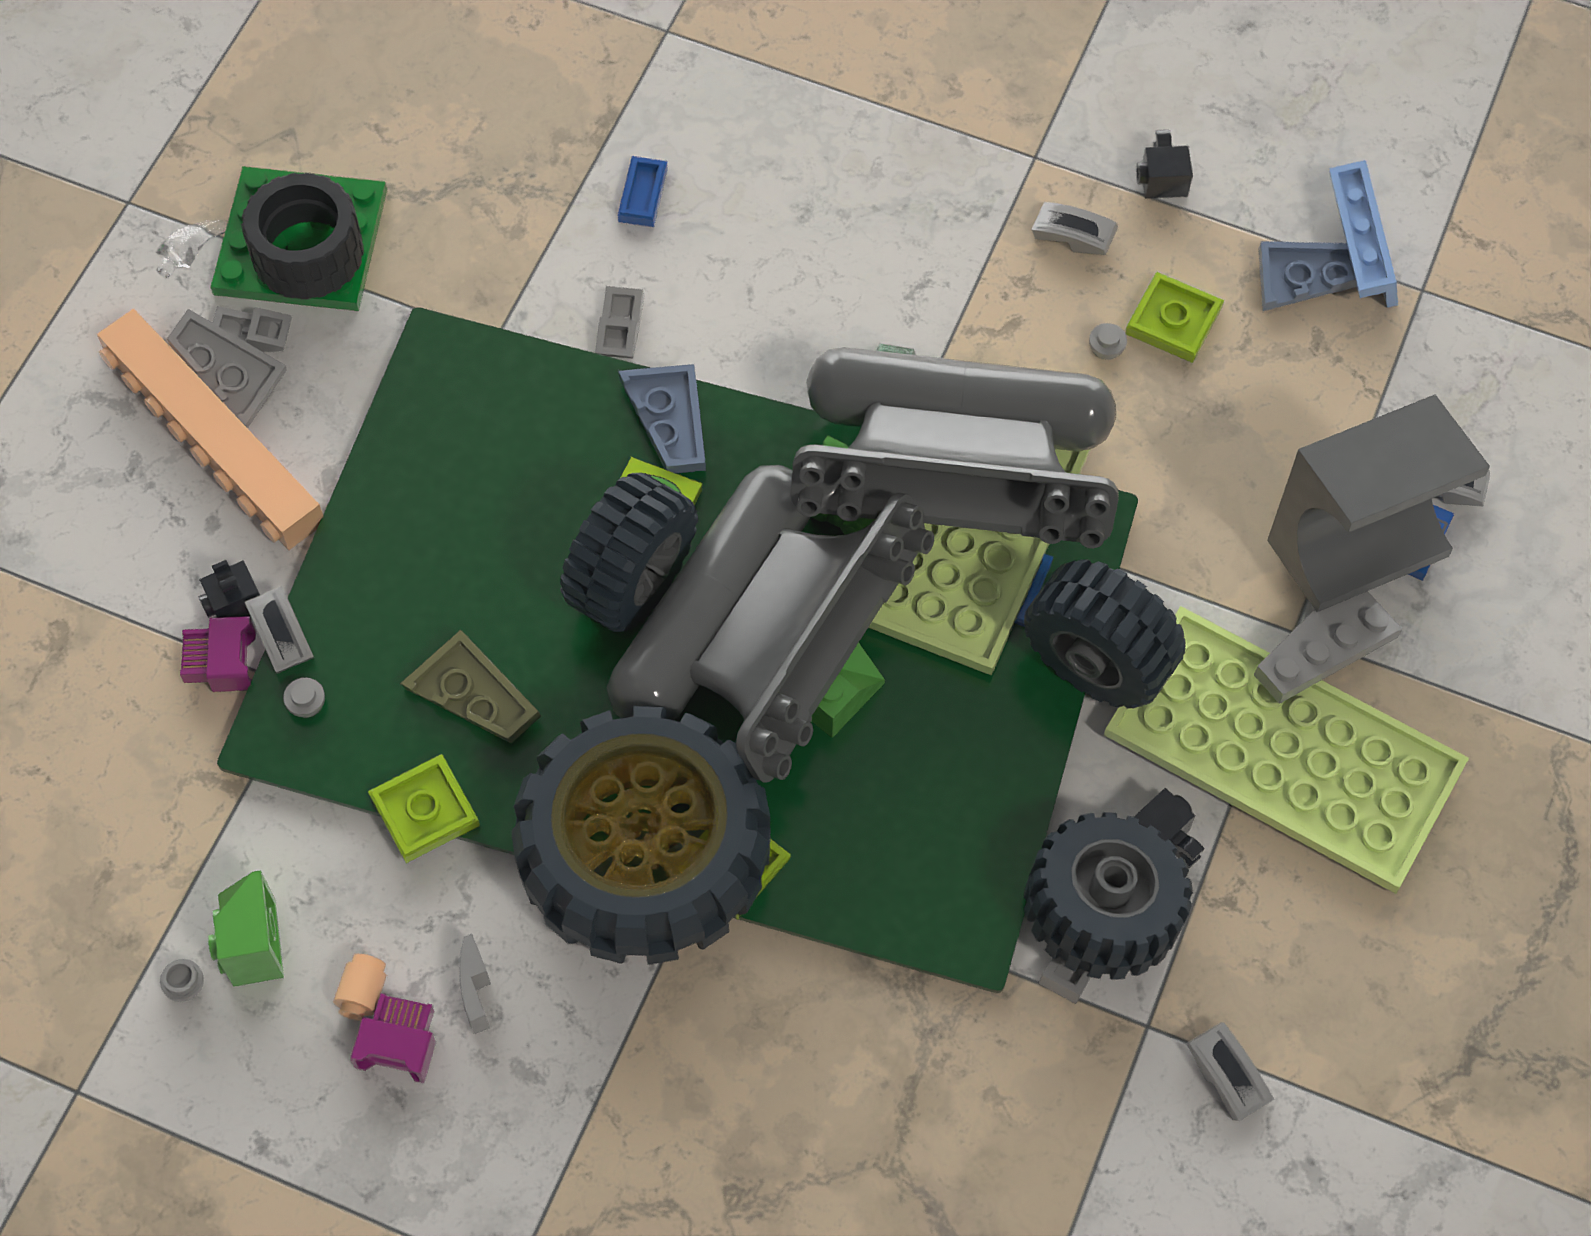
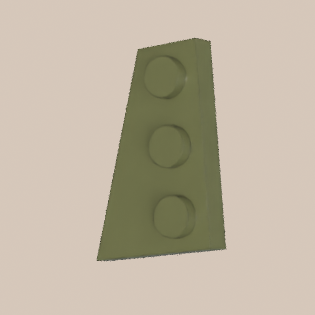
(473, 688)

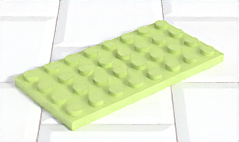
(967, 589)
(1306, 766)

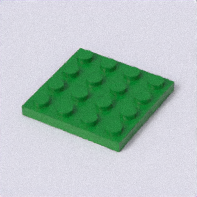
(234, 269)

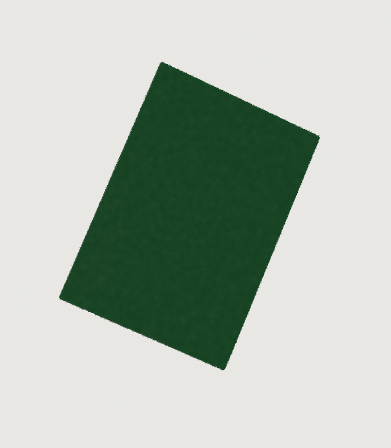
(460, 518)

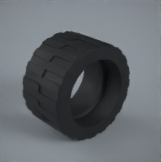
(295, 201)

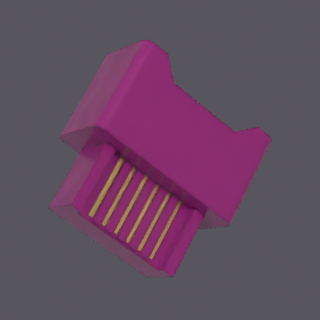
(218, 654)
(396, 1037)

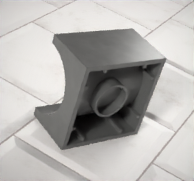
(1364, 503)

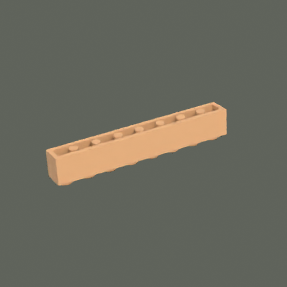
(210, 429)

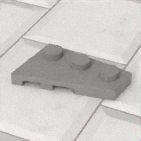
(226, 364)

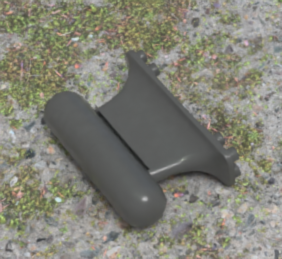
(961, 441)
(768, 615)

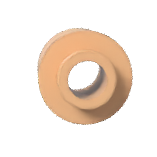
(360, 987)

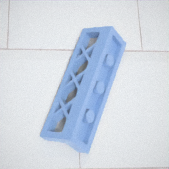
(1364, 231)

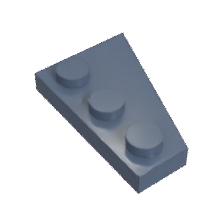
(1302, 271)
(669, 413)

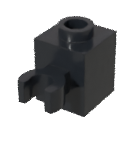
(1165, 168)
(228, 590)
(1174, 819)

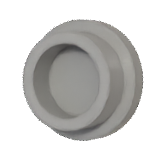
(1107, 341)
(304, 697)
(181, 980)

